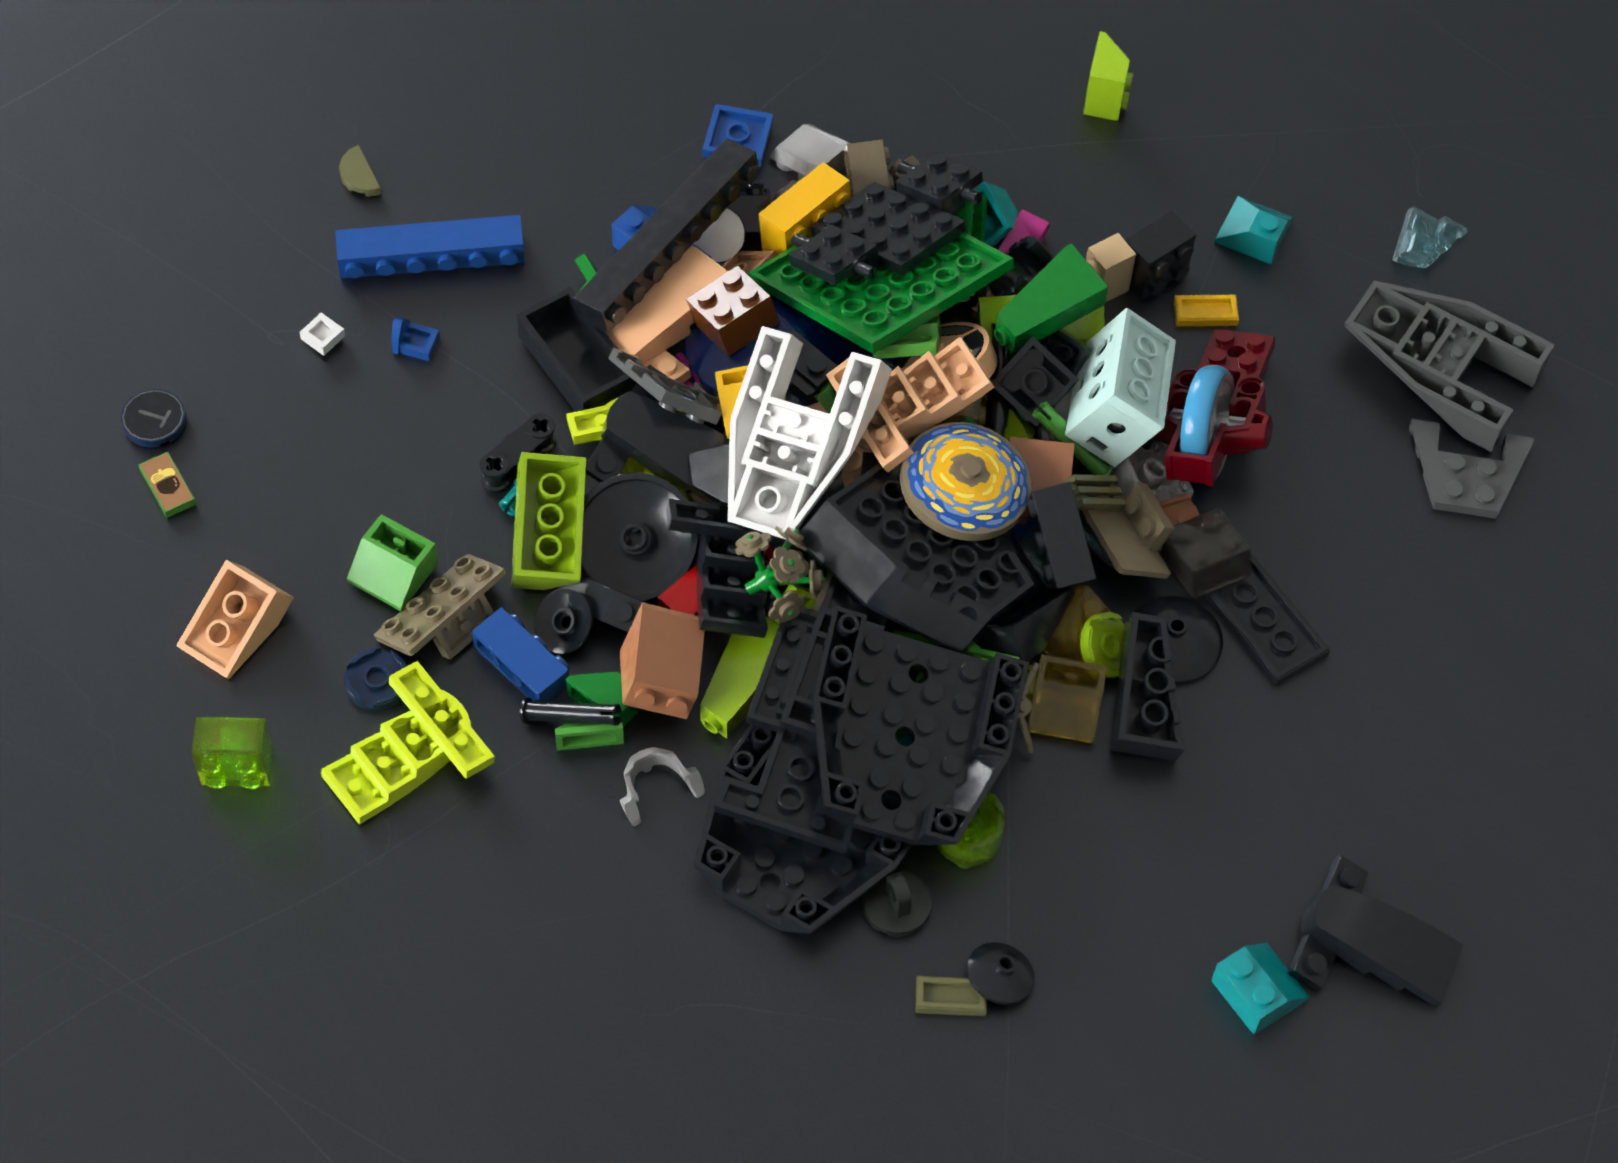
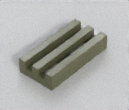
(1096, 485)

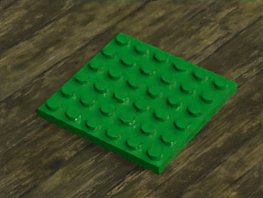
(890, 304)

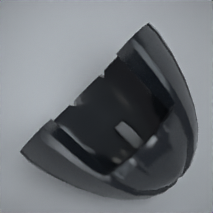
(1029, 259)

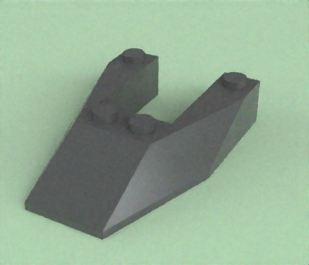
(1433, 341)

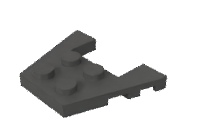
(696, 401)
(1465, 481)

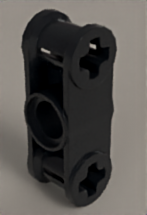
(505, 456)

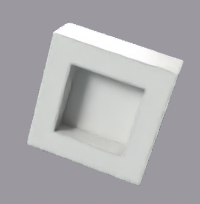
(322, 334)

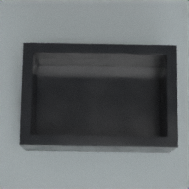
(1060, 536)

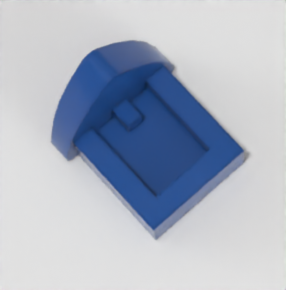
(413, 339)

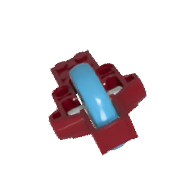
(1218, 407)

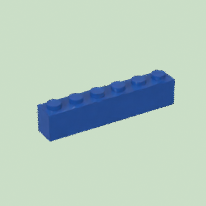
(429, 246)

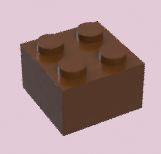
(732, 310)

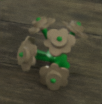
(785, 568)

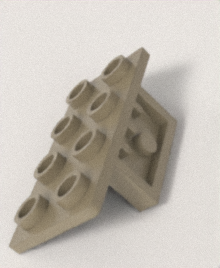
(1133, 533)
(445, 610)

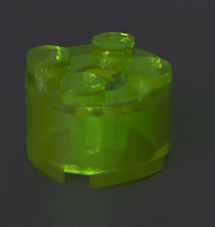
(981, 837)

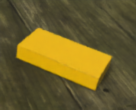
(1206, 310)

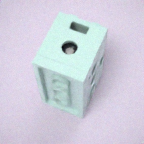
(1121, 388)

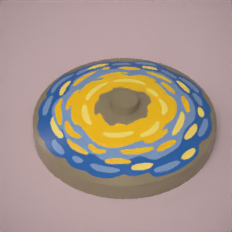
(965, 481)

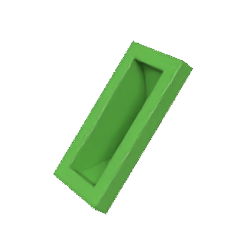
(587, 735)

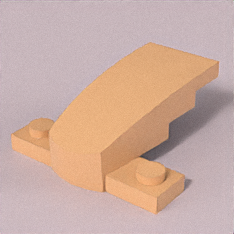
(664, 314)
(920, 399)

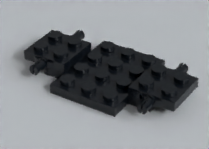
(890, 225)

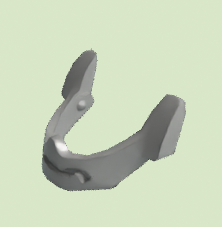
(644, 761)

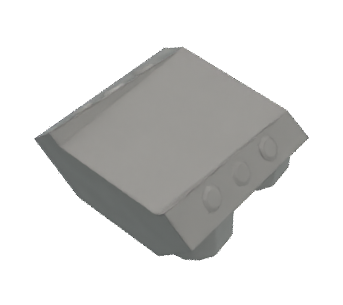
(808, 149)
(1150, 468)

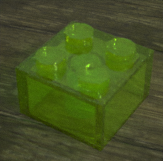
(232, 751)

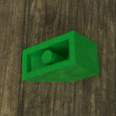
(600, 689)

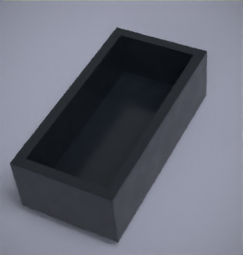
(572, 352)

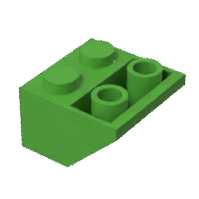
(392, 562)

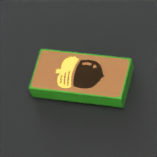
(167, 484)

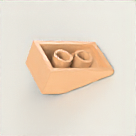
(233, 619)

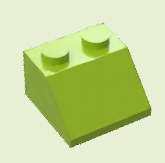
(1108, 80)

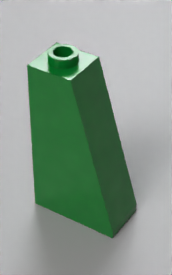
(1051, 300)

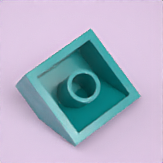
(1258, 986)

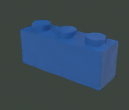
(521, 656)

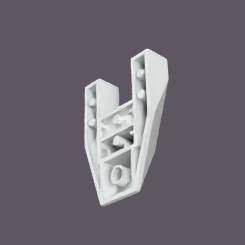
(788, 452)

